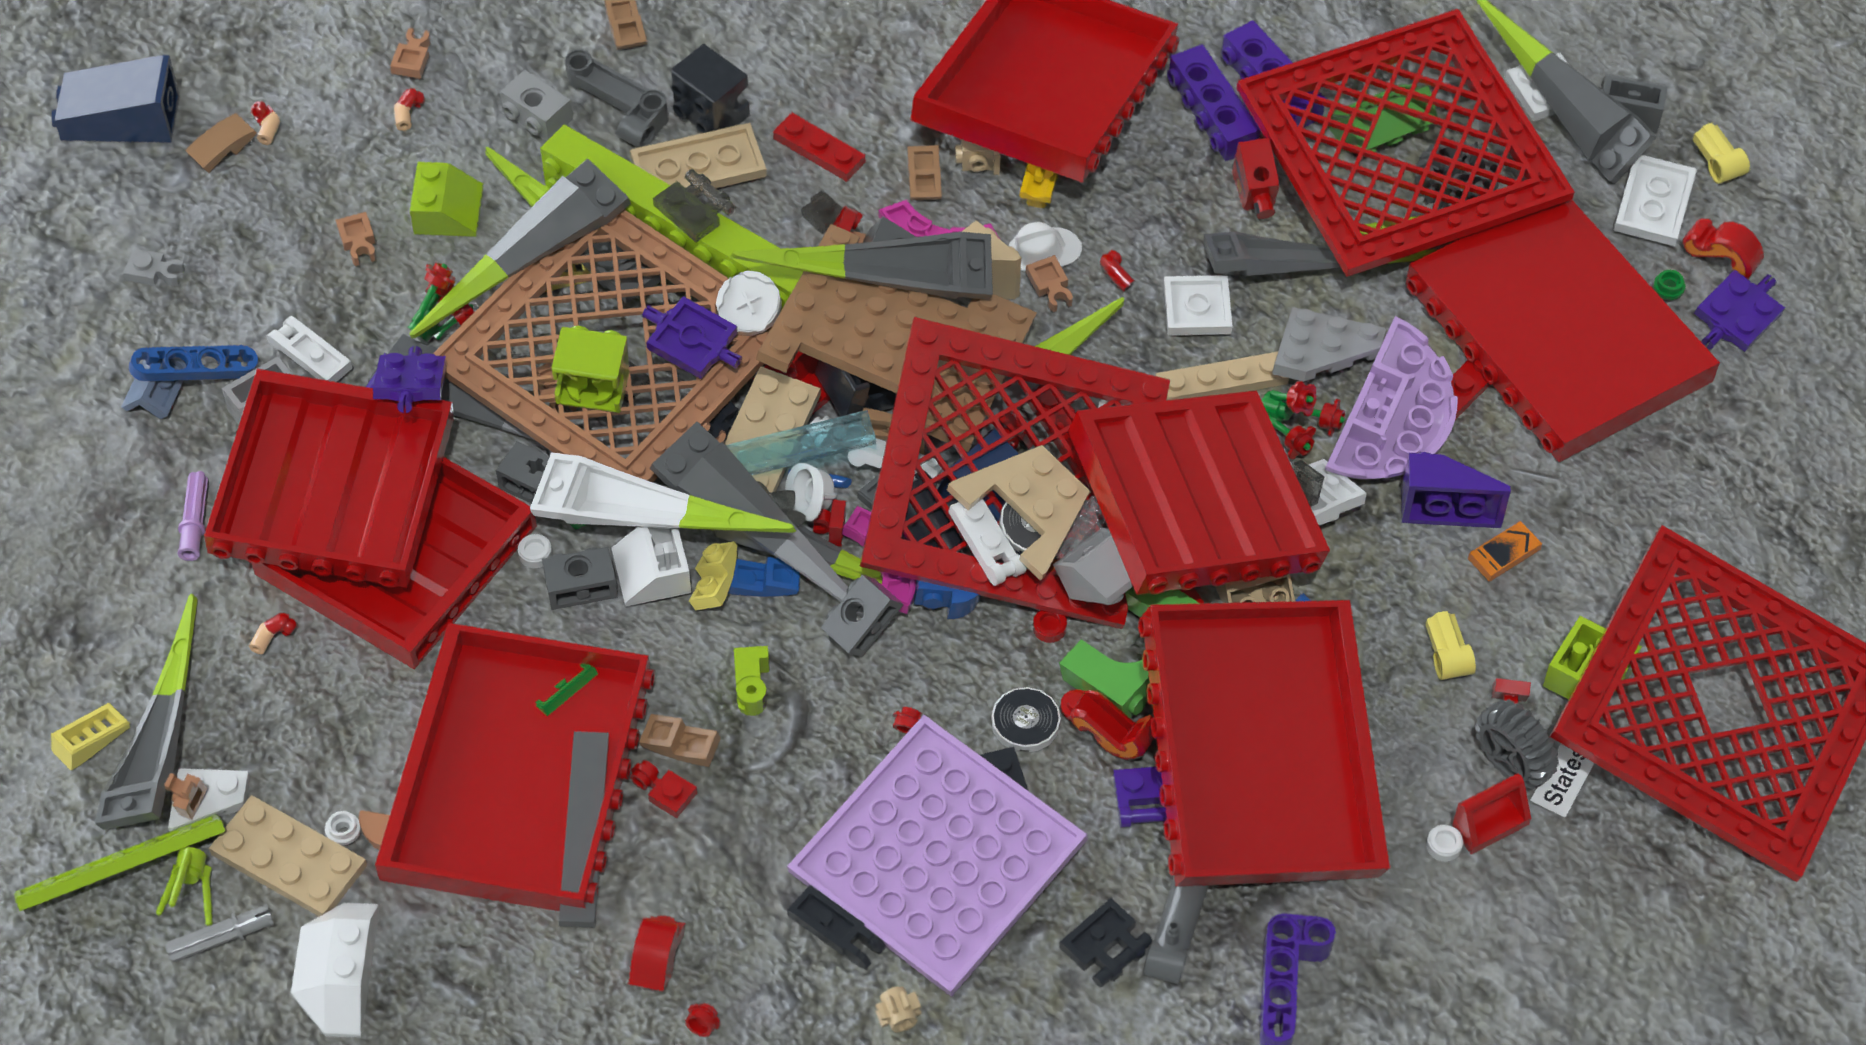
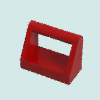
(1493, 814)

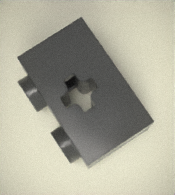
(522, 471)

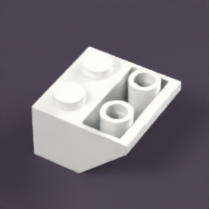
(651, 565)

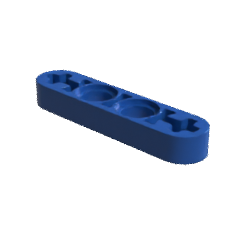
(192, 357)

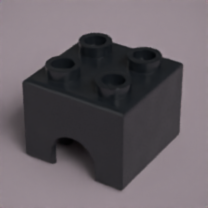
(707, 90)
(851, 392)

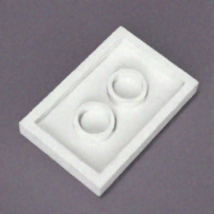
(1655, 200)

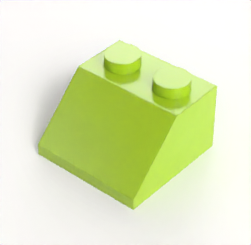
(445, 201)

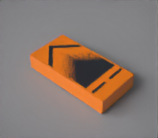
(1505, 551)

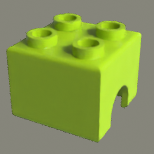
(591, 369)

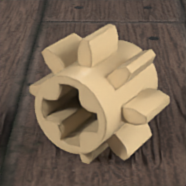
(898, 1009)

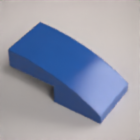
(764, 580)

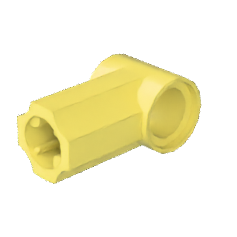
(1723, 160)
(1450, 654)

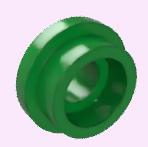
(1669, 278)

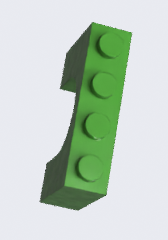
(1118, 681)

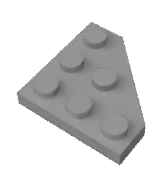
(1322, 343)

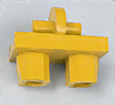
(1038, 186)

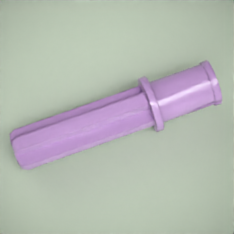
(192, 525)

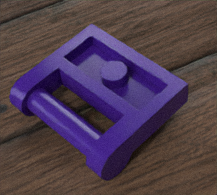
(1137, 788)

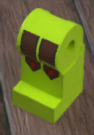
(749, 687)

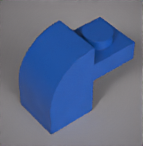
(958, 602)

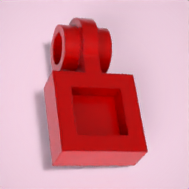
(668, 793)

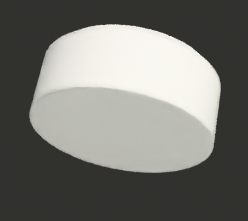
(533, 550)
(1444, 843)

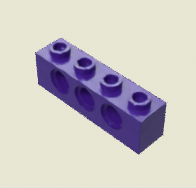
(1253, 52)
(1212, 100)

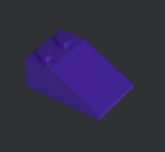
(1450, 493)

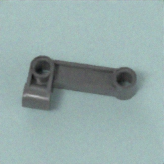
(644, 107)

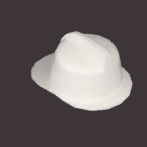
(1041, 241)
(812, 489)

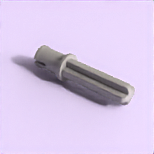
(219, 933)

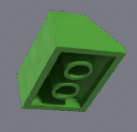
(1391, 124)

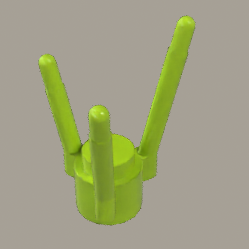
(187, 870)

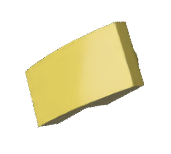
(716, 574)

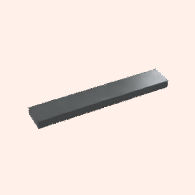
(584, 806)

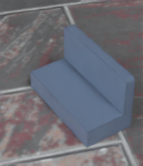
(154, 395)

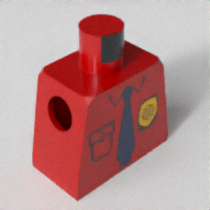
(1256, 177)

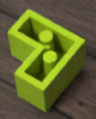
(1574, 656)

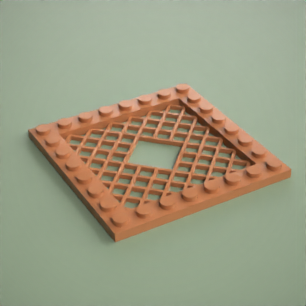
(555, 429)

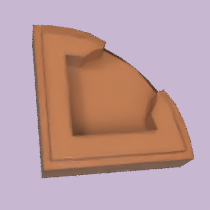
(373, 826)

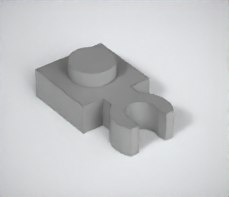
(149, 266)

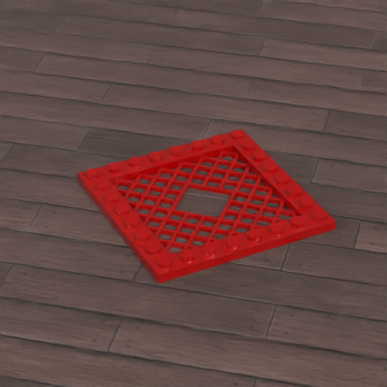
(1444, 34)
(990, 354)
(1580, 729)

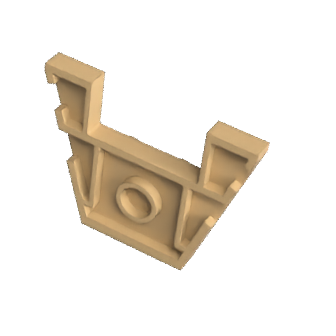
(1038, 491)

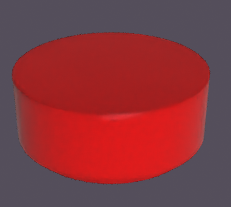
(1049, 626)

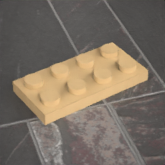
(721, 155)
(771, 407)
(288, 857)

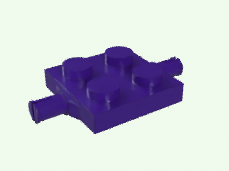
(1739, 311)
(691, 337)
(409, 377)

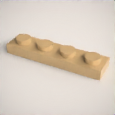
(1224, 377)

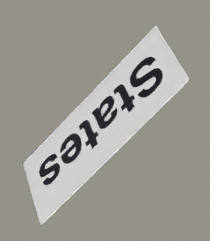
(1563, 787)

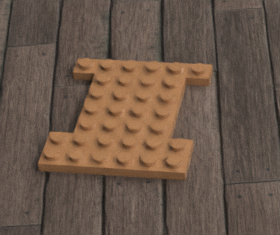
(868, 329)

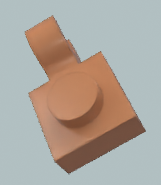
(186, 794)

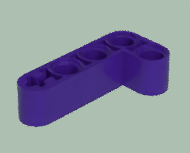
(1284, 984)

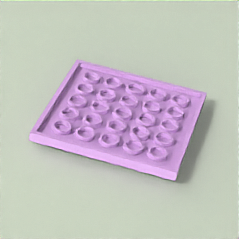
(938, 854)

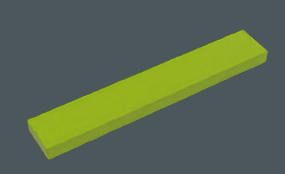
(118, 862)

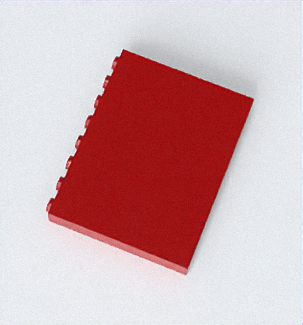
(1046, 79)
(1561, 326)
(1262, 742)
(492, 772)

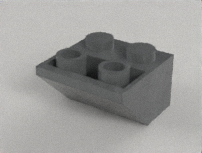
(1639, 96)

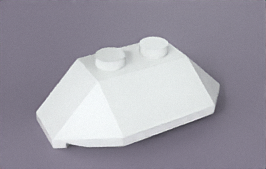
(336, 968)

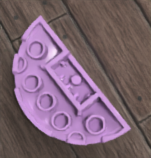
(1400, 410)

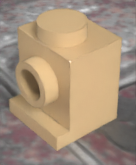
(977, 158)

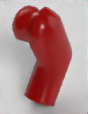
(1111, 265)

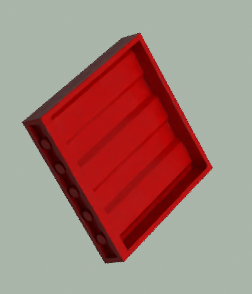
(329, 479)
(1197, 492)
(462, 547)

